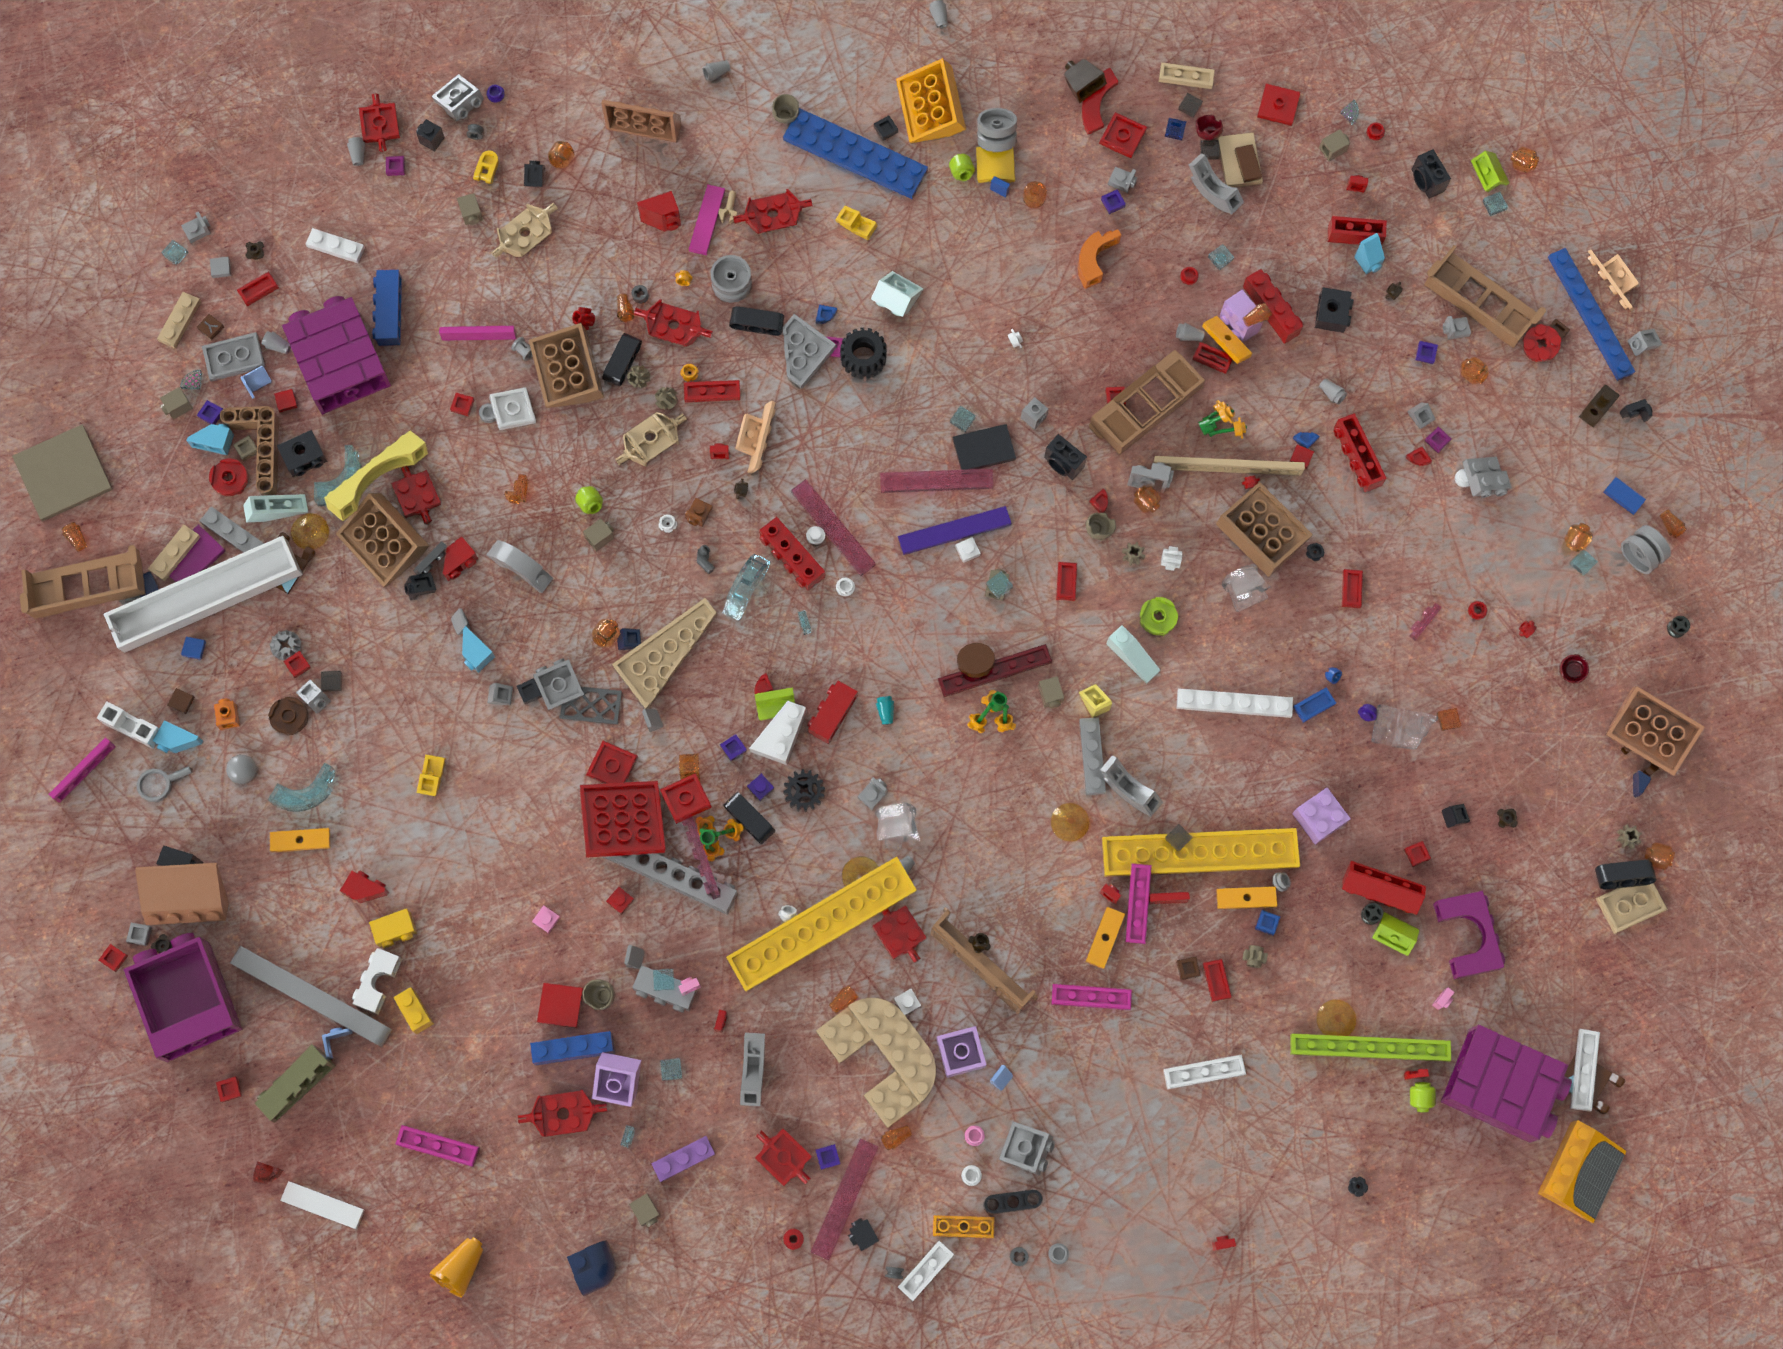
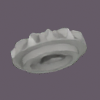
(294, 642)

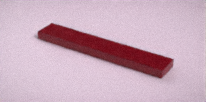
(1003, 668)

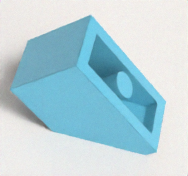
(1370, 254)
(213, 439)
(475, 651)
(175, 738)

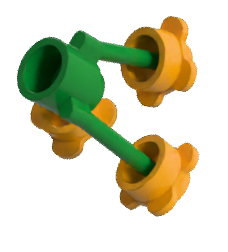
(1226, 414)
(995, 702)
(709, 836)

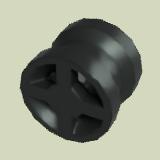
(1682, 623)
(1375, 912)

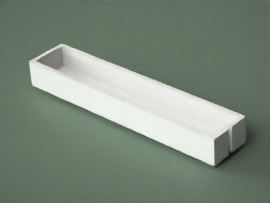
(202, 594)

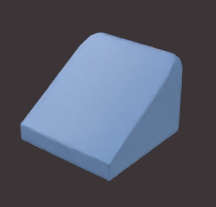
(1001, 1078)

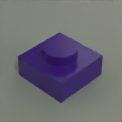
(1113, 201)
(1426, 352)
(210, 413)
(733, 747)
(760, 787)
(827, 1157)

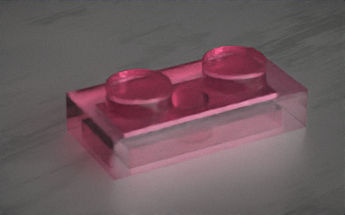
(1428, 615)

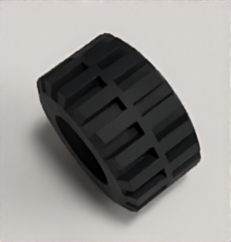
(866, 339)

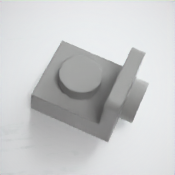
(1122, 179)
(196, 228)
(1456, 328)
(1644, 341)
(313, 696)
(873, 793)

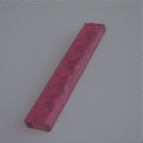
(936, 480)
(833, 527)
(699, 853)
(844, 1199)

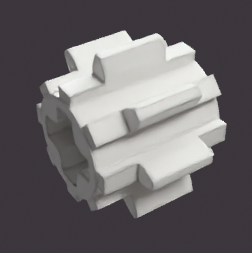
(1171, 558)

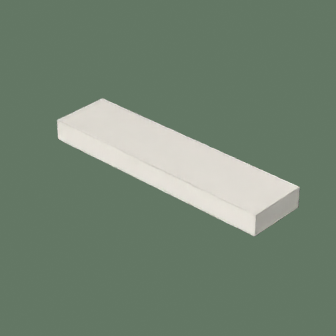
(1585, 1070)
(1204, 1072)
(322, 1205)

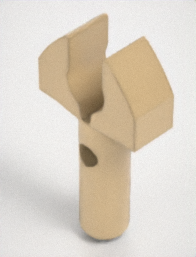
(729, 208)

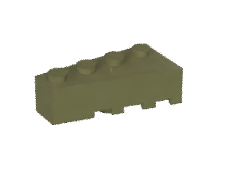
(294, 1083)

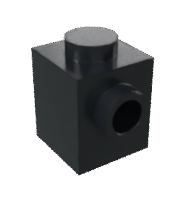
(430, 135)
(862, 1234)

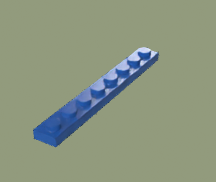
(1591, 314)

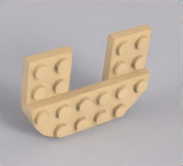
(899, 1043)

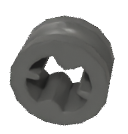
(475, 132)
(643, 298)
(1019, 1250)
(894, 1272)

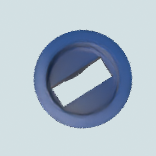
(1333, 675)

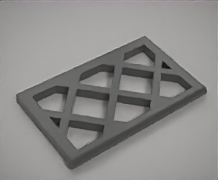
(598, 719)

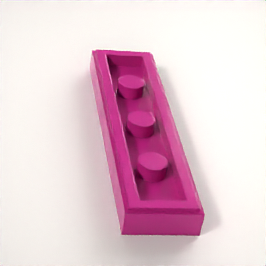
(706, 220)
(477, 333)
(82, 770)
(1138, 903)
(1091, 997)
(437, 1145)

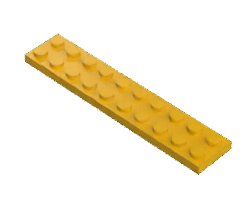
(1203, 852)
(821, 924)

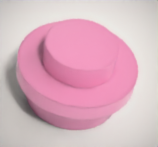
(974, 1135)

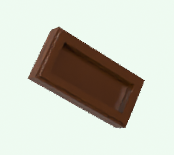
(1248, 163)

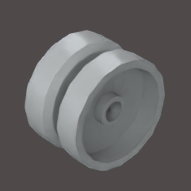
(997, 129)
(731, 278)
(1645, 549)

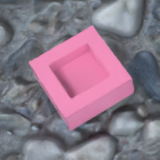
(546, 919)
(689, 985)
(1443, 999)

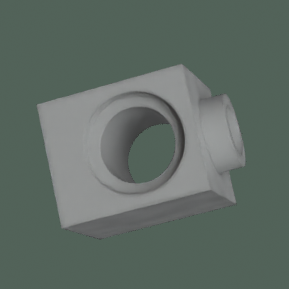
(1034, 413)

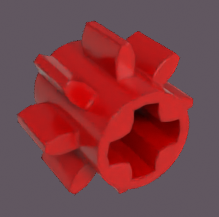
(584, 316)

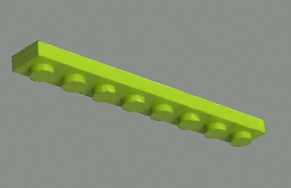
(1370, 1047)

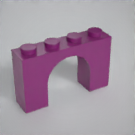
(1474, 908)

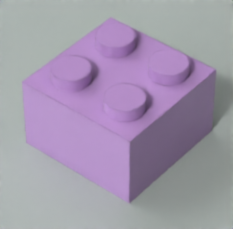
(1232, 313)
(1321, 816)
(961, 1052)
(616, 1079)

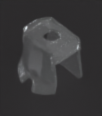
(1245, 587)
(897, 825)

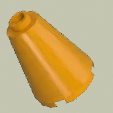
(458, 1267)

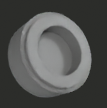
(486, 413)

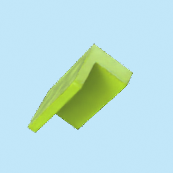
(1489, 170)
(771, 702)
(1396, 934)

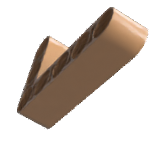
(263, 443)

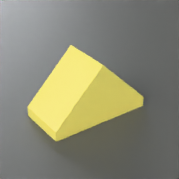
(1095, 700)

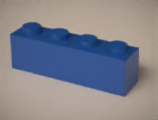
(388, 307)
(572, 1048)

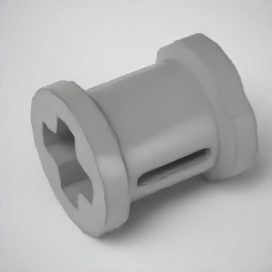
(522, 348)

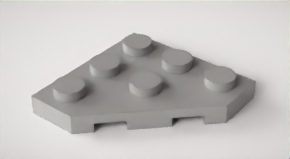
(804, 350)

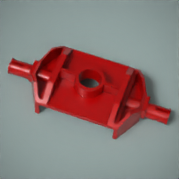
(784, 204)
(661, 315)
(546, 1109)

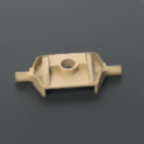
(531, 219)
(642, 450)

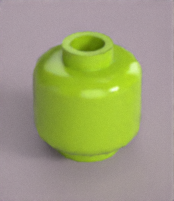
(961, 167)
(589, 500)
(1422, 1096)

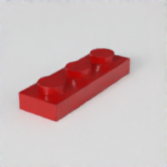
(712, 391)

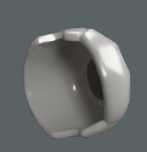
(241, 769)

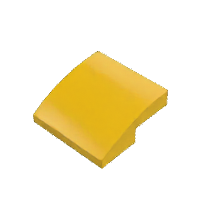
(995, 164)

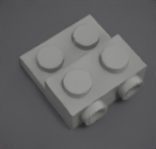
(458, 97)
(1158, 476)
(1486, 477)
(558, 683)
(1027, 1148)

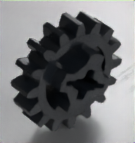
(809, 784)

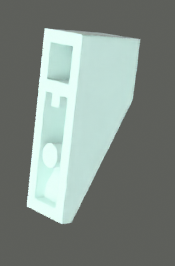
(274, 507)
(1133, 654)

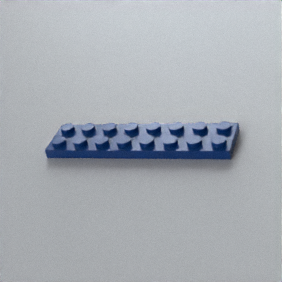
(855, 153)

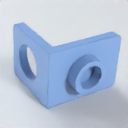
(255, 380)
(334, 1033)

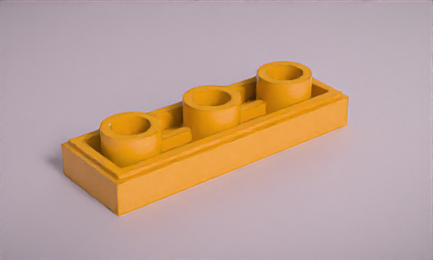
(1227, 339)
(288, 840)
(1258, 897)
(1108, 926)
(950, 1226)

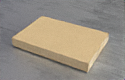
(1229, 161)
(1630, 906)

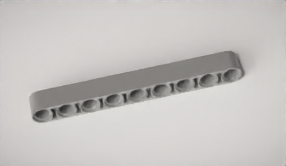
(311, 996)

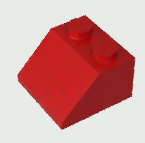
(660, 212)

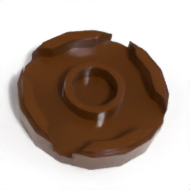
(976, 660)
(288, 716)

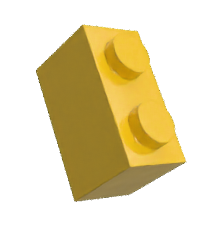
(393, 928)
(413, 1010)

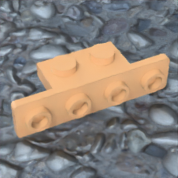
(1618, 275)
(754, 434)

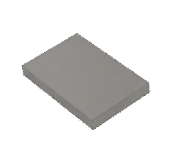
(233, 356)

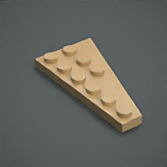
(657, 658)

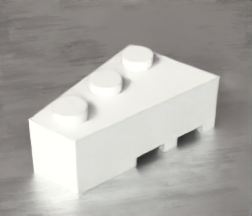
(781, 734)

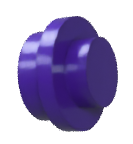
(495, 93)
(1368, 712)

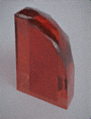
(265, 1173)

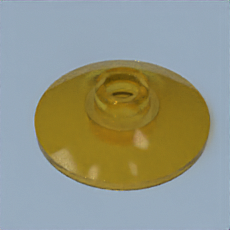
(313, 538)
(1067, 831)
(857, 866)
(1327, 1022)

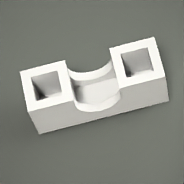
(128, 725)
(380, 964)

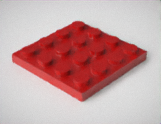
(622, 819)

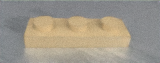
(1186, 75)
(179, 320)
(174, 552)

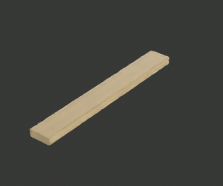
(1232, 465)

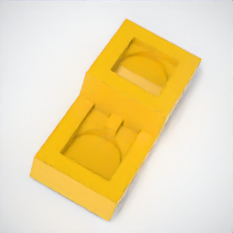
(854, 222)
(431, 775)

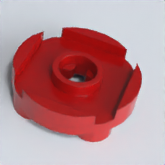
(1541, 332)
(234, 486)

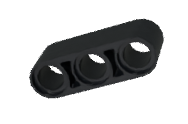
(756, 321)
(622, 359)
(751, 819)
(1625, 874)
(1022, 1197)

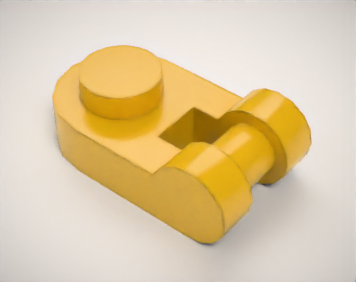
(488, 161)

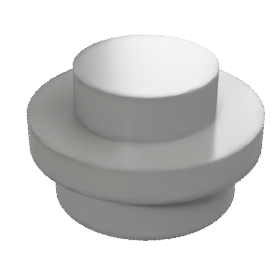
(1281, 881)
(1058, 1253)

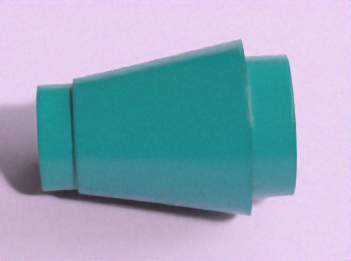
(885, 709)

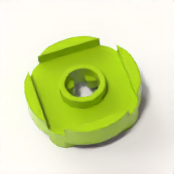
(1148, 620)

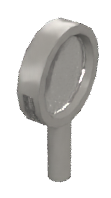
(156, 785)

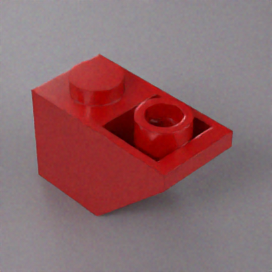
(457, 558)
(362, 889)

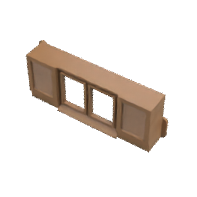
(1449, 277)
(1121, 427)
(45, 589)
(986, 969)

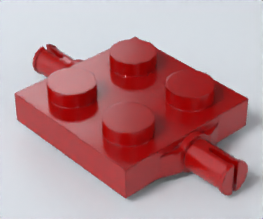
(379, 122)
(416, 494)
(899, 933)
(783, 1157)

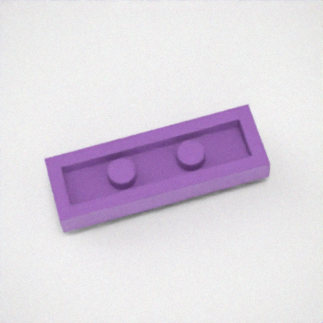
(683, 1159)

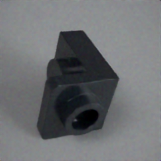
(533, 174)
(1637, 408)
(419, 585)

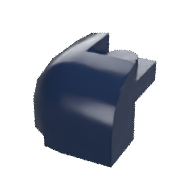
(593, 1267)

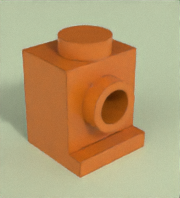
(227, 720)

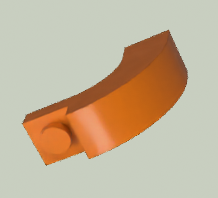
(1088, 269)

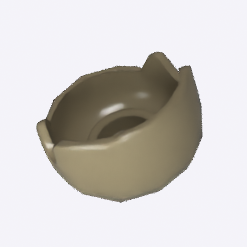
(785, 108)
(1100, 526)
(598, 994)

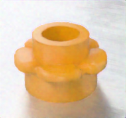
(683, 278)
(689, 368)

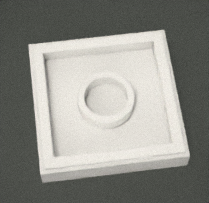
(512, 408)

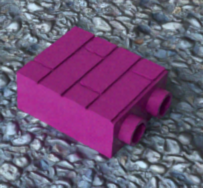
(335, 354)
(182, 997)
(1507, 1084)

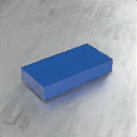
(1624, 495)
(1314, 705)

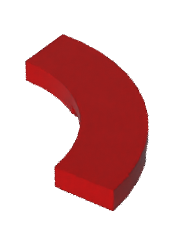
(1091, 105)

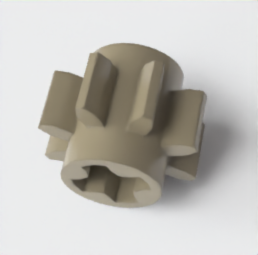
(638, 376)
(666, 398)
(1135, 548)
(1634, 836)
(1255, 956)

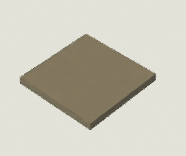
(62, 472)

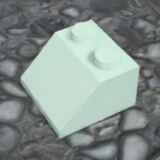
(896, 293)

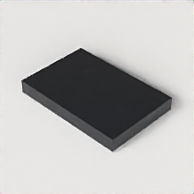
(984, 448)

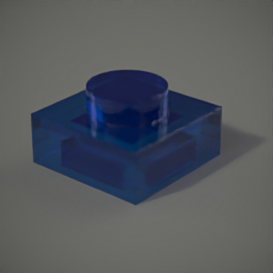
(1175, 129)

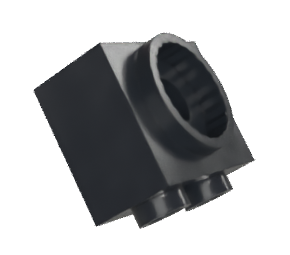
(1430, 174)
(1341, 303)
(1064, 457)
(311, 458)
(172, 856)

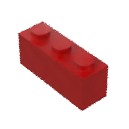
(1354, 230)
(832, 711)

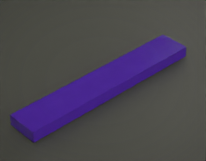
(954, 530)

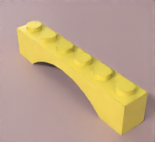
(403, 452)

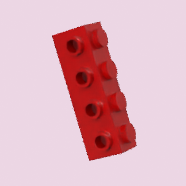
(1283, 319)
(1359, 452)
(791, 553)
(1383, 887)

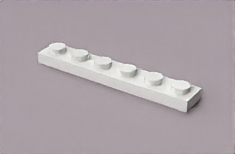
(1234, 703)

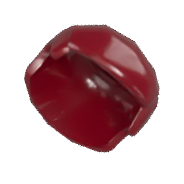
(1208, 127)
(1574, 668)

